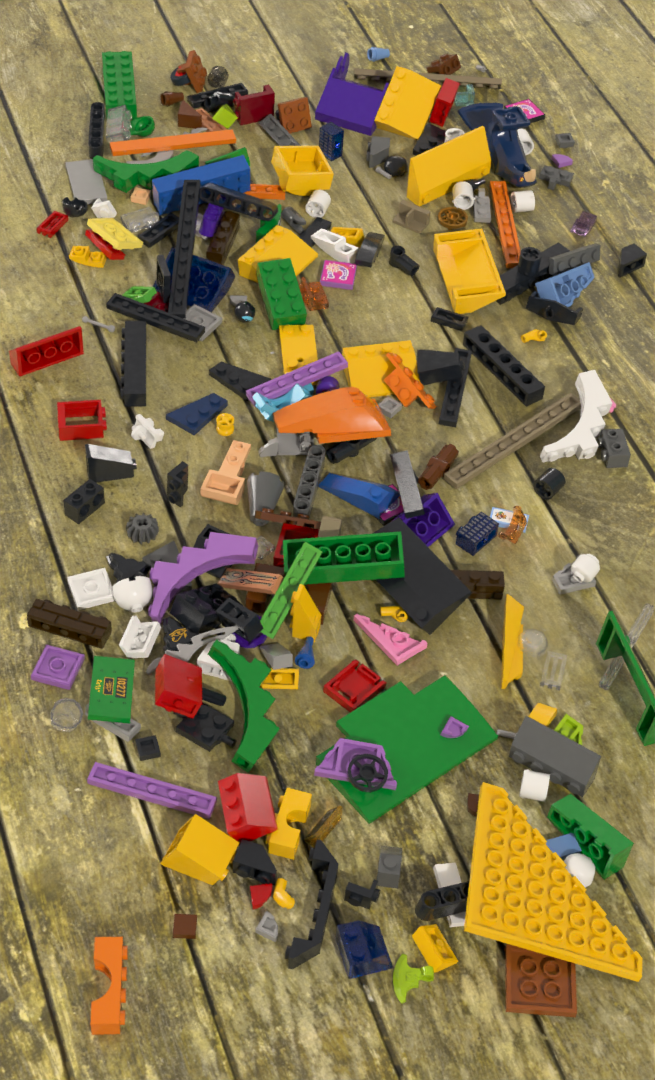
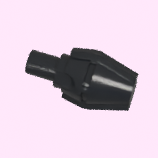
(476, 183)

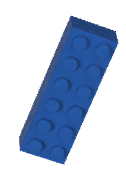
(229, 173)

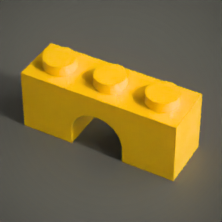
(293, 807)

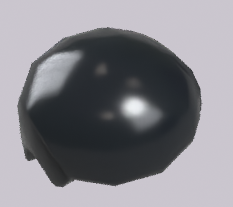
(396, 165)
(74, 208)

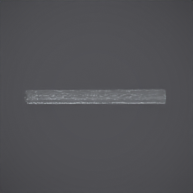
(633, 634)

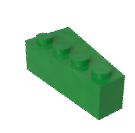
(594, 835)

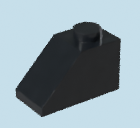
(631, 259)

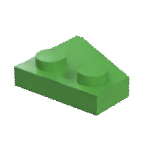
(140, 293)

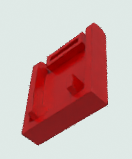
(357, 685)

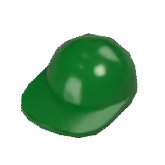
(142, 126)

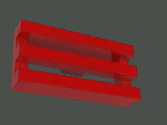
(54, 225)

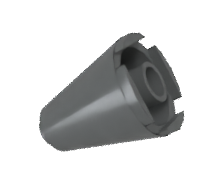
(263, 492)

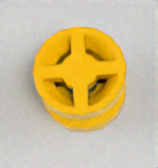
(225, 424)

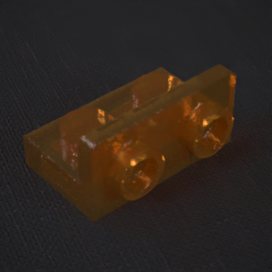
(313, 295)

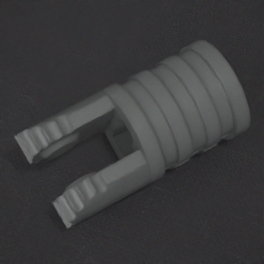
(294, 219)

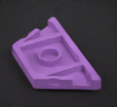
(338, 759)

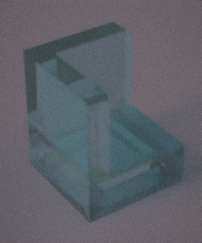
(465, 98)

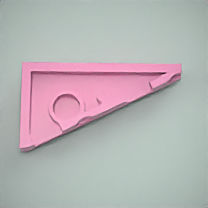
(392, 642)

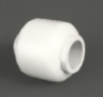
(585, 568)

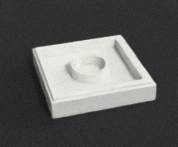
(91, 589)

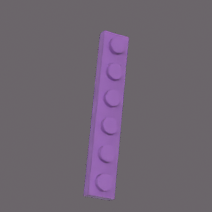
(302, 376)
(152, 790)

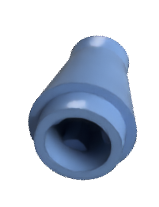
(377, 53)

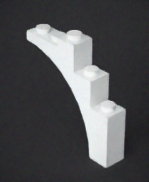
(581, 440)

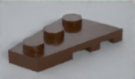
(285, 517)

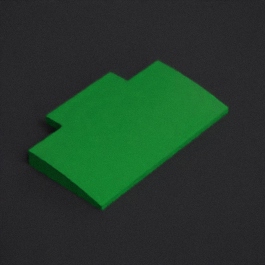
(410, 735)

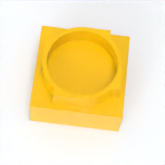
(301, 169)

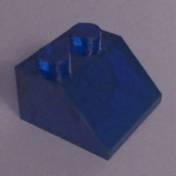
(362, 948)

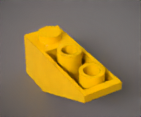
(305, 615)

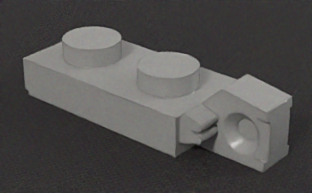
(482, 207)
(122, 730)

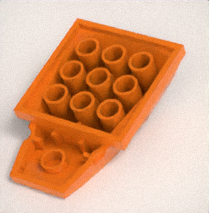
(334, 416)

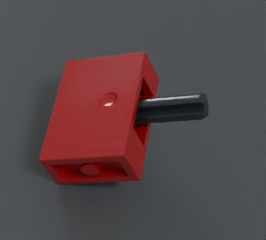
(180, 687)

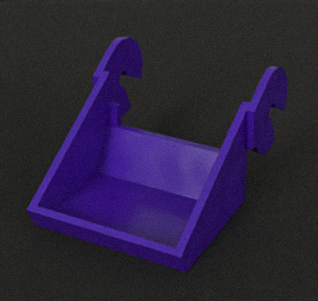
(349, 102)

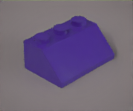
(433, 523)

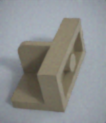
(412, 217)

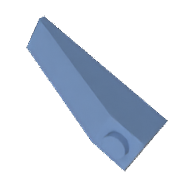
(566, 285)

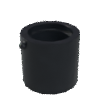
(529, 261)
(549, 483)

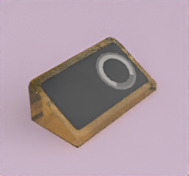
(324, 826)

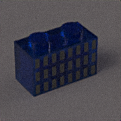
(331, 141)
(476, 533)

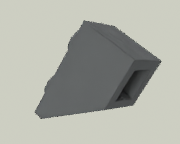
(378, 150)

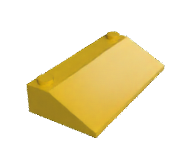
(452, 162)
(468, 269)

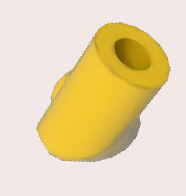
(535, 335)
(394, 611)
(280, 896)

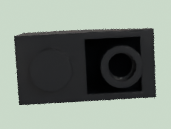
(254, 863)

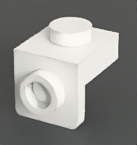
(103, 209)

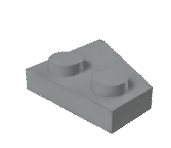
(566, 583)

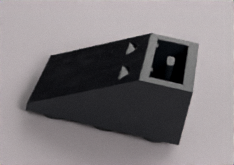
(198, 607)

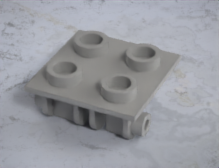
(294, 443)

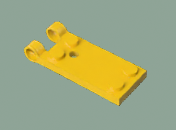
(297, 345)

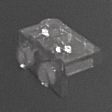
(139, 219)

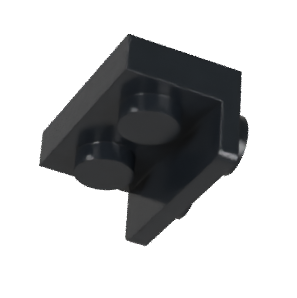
(177, 484)

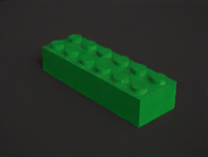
(119, 81)
(351, 557)

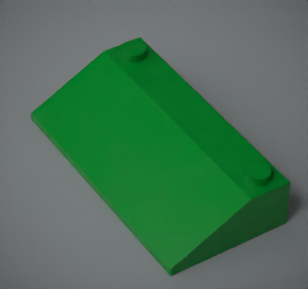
(614, 643)

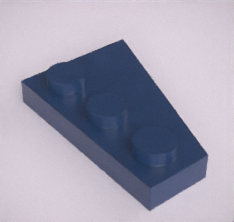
(198, 413)

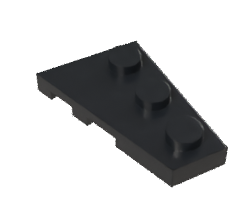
(430, 138)
(236, 378)

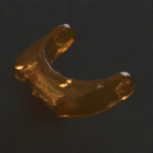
(517, 519)

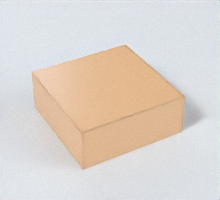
(140, 196)

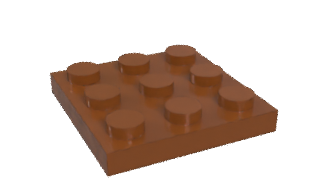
(539, 983)

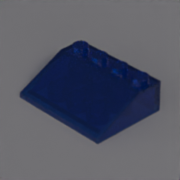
(207, 282)

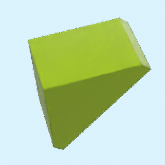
(225, 116)

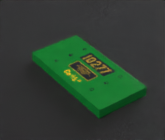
(111, 689)

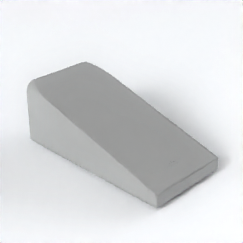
(277, 656)

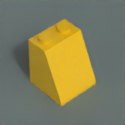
(201, 851)

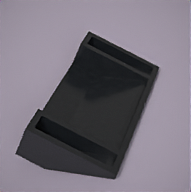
(429, 588)

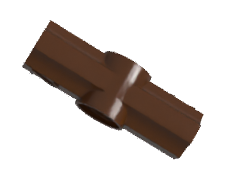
(438, 466)

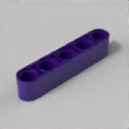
(211, 219)

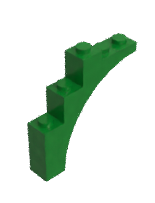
(129, 175)
(256, 702)

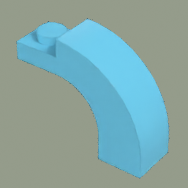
(269, 406)

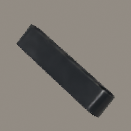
(96, 130)
(246, 201)
(442, 902)

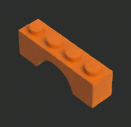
(106, 1011)

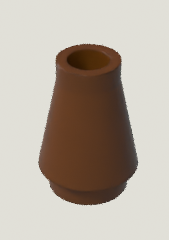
(170, 98)

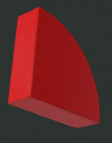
(260, 894)

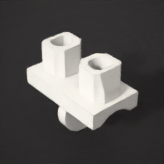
(145, 431)

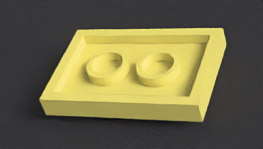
(114, 233)

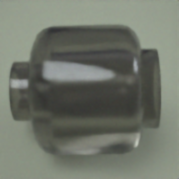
(217, 77)

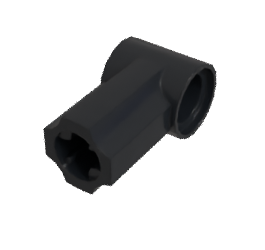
(400, 260)

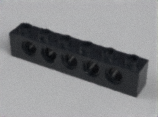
(504, 365)

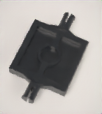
(206, 728)

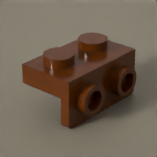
(445, 65)

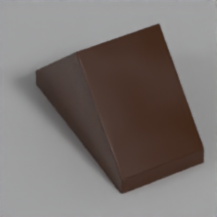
(188, 116)

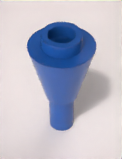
(305, 657)

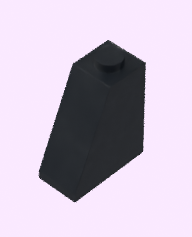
(438, 366)
(108, 463)

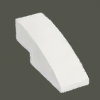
(335, 246)

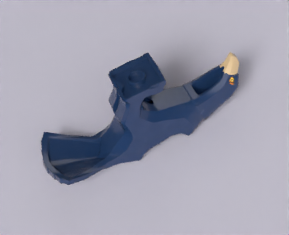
(503, 139)

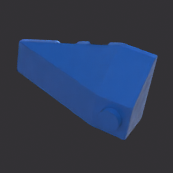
(366, 495)

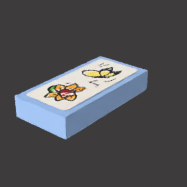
(504, 517)

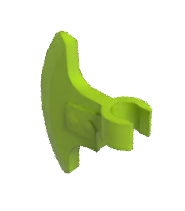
(407, 978)

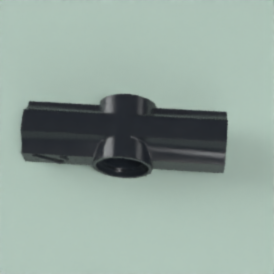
(347, 449)

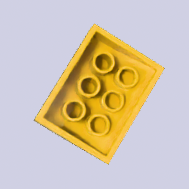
(407, 104)
(276, 245)
(370, 366)

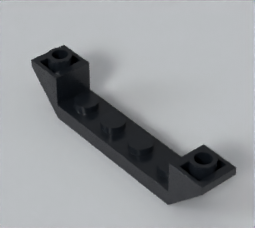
(303, 949)

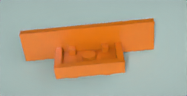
(405, 385)

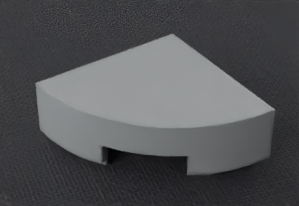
(234, 300)
(269, 449)
(268, 927)

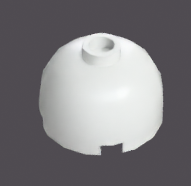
(133, 594)

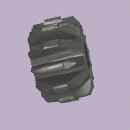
(142, 528)

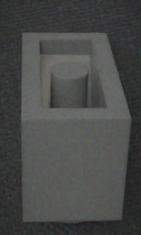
(389, 866)

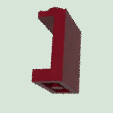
(254, 106)

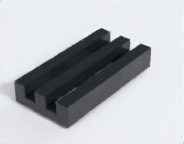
(449, 319)

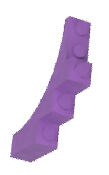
(192, 562)

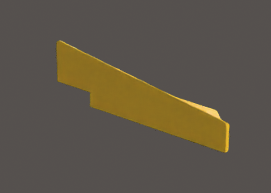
(511, 654)

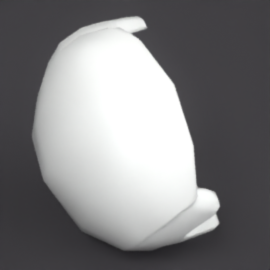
(581, 867)

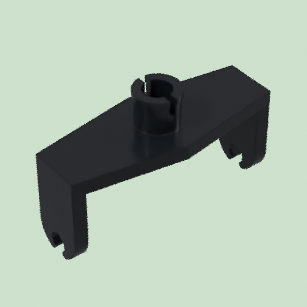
(553, 310)

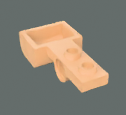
(227, 483)

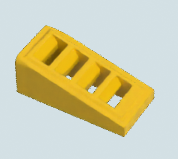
(353, 236)

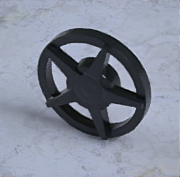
(367, 773)

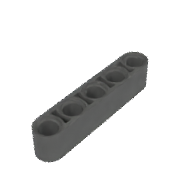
(309, 481)

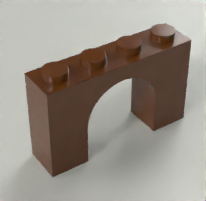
(258, 602)

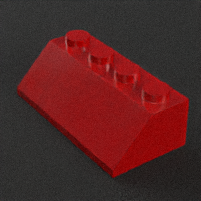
(47, 351)

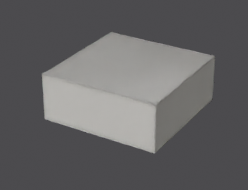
(390, 407)

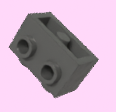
(614, 448)

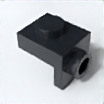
(361, 896)

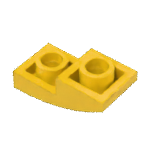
(82, 255)
(543, 714)

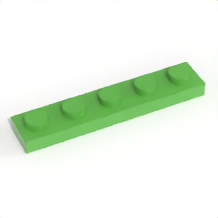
(281, 602)

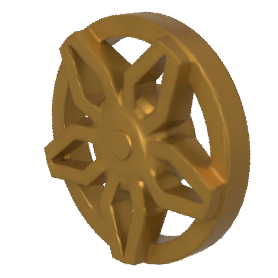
(452, 219)

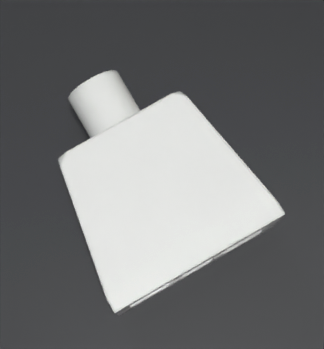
(210, 666)

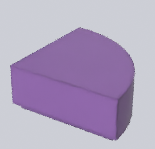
(561, 160)
(454, 728)

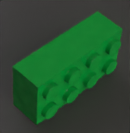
(281, 293)

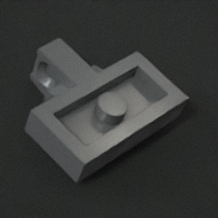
(556, 176)

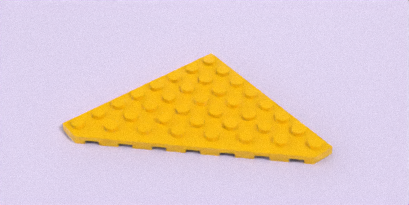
(531, 900)

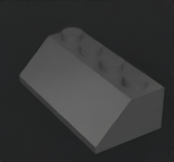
(556, 755)

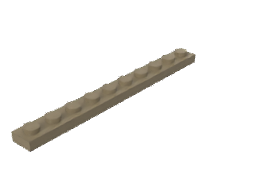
(478, 82)
(512, 441)

